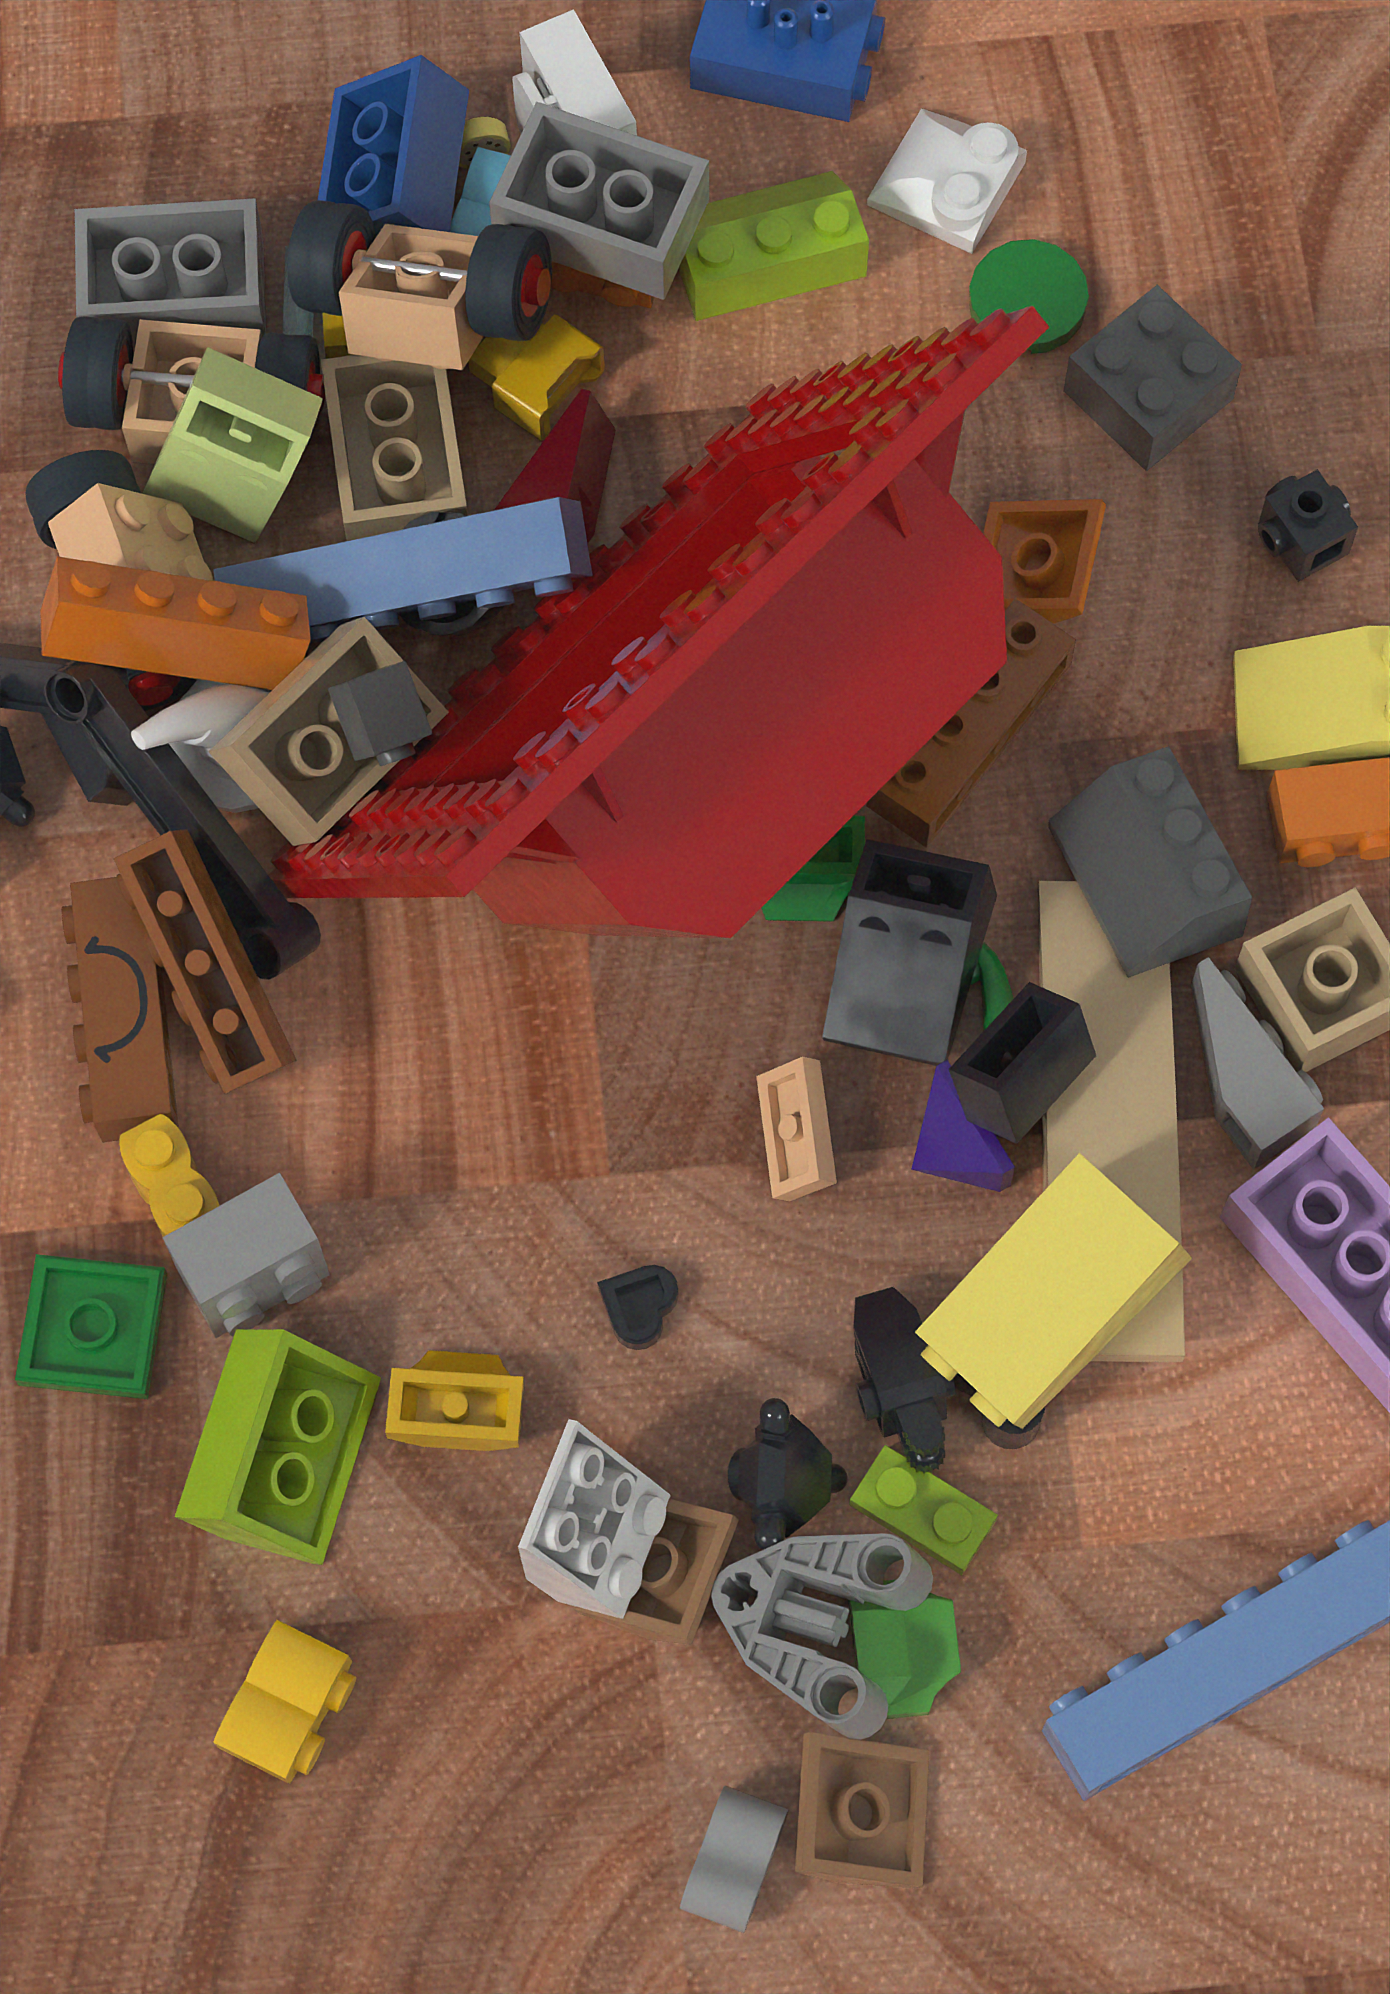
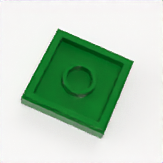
(91, 1326)

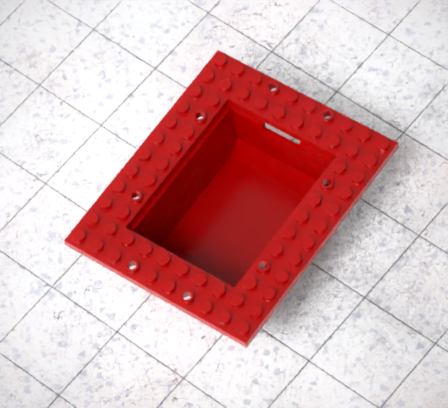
(719, 677)

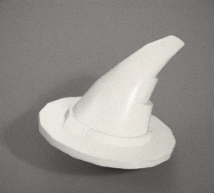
(196, 727)

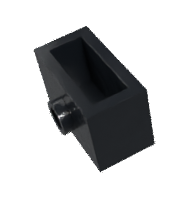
(1022, 1062)

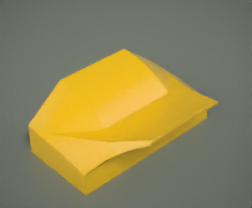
(455, 1403)

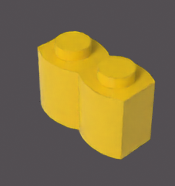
(166, 1173)
(284, 1703)

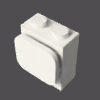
(567, 74)

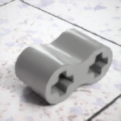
(734, 1859)

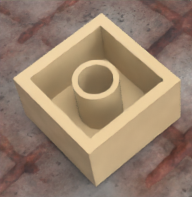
(1321, 980)

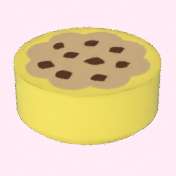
(483, 133)

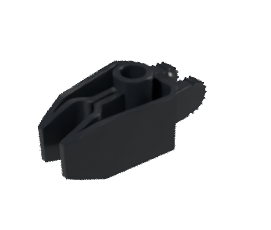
(897, 1382)

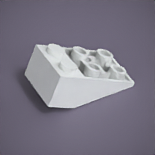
(591, 1525)

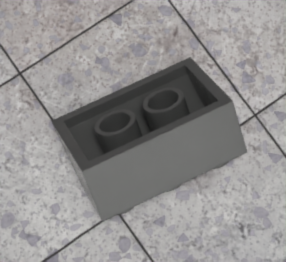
(1151, 863)

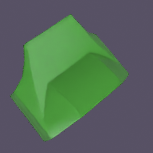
(906, 1651)

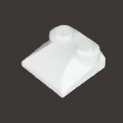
(949, 177)

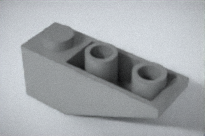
(1250, 1081)

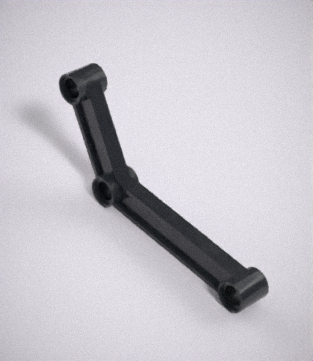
(101, 705)

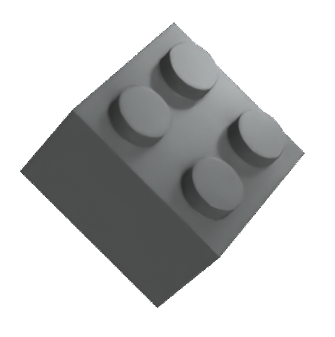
(1152, 377)

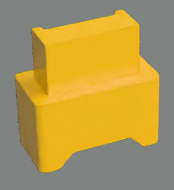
(539, 373)

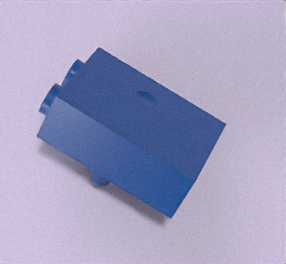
(788, 53)

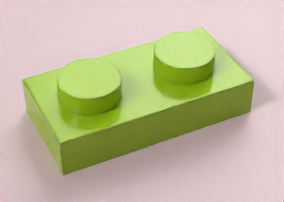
(923, 1510)

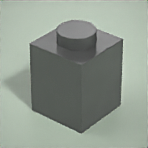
(381, 714)

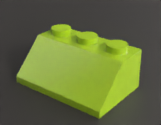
(774, 245)
(278, 1445)

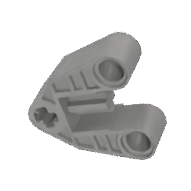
(831, 1564)

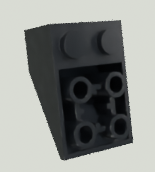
(908, 951)

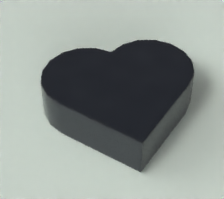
(638, 1303)

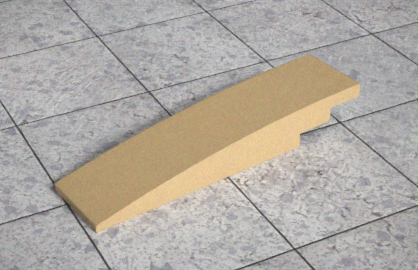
(1123, 1102)

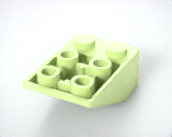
(234, 445)

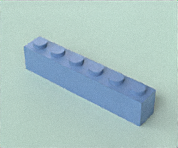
(430, 567)
(1225, 1665)

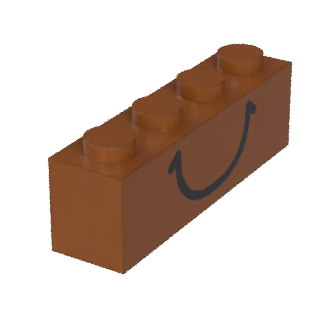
(121, 1009)

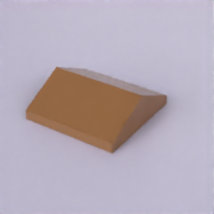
(677, 1575)
(862, 1811)

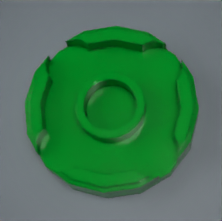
(1036, 276)

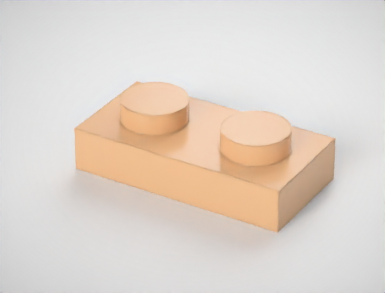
(796, 1129)

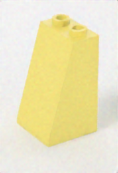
(1050, 1294)

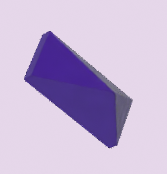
(956, 1147)

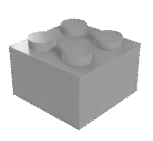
(248, 1257)

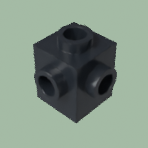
(1306, 524)

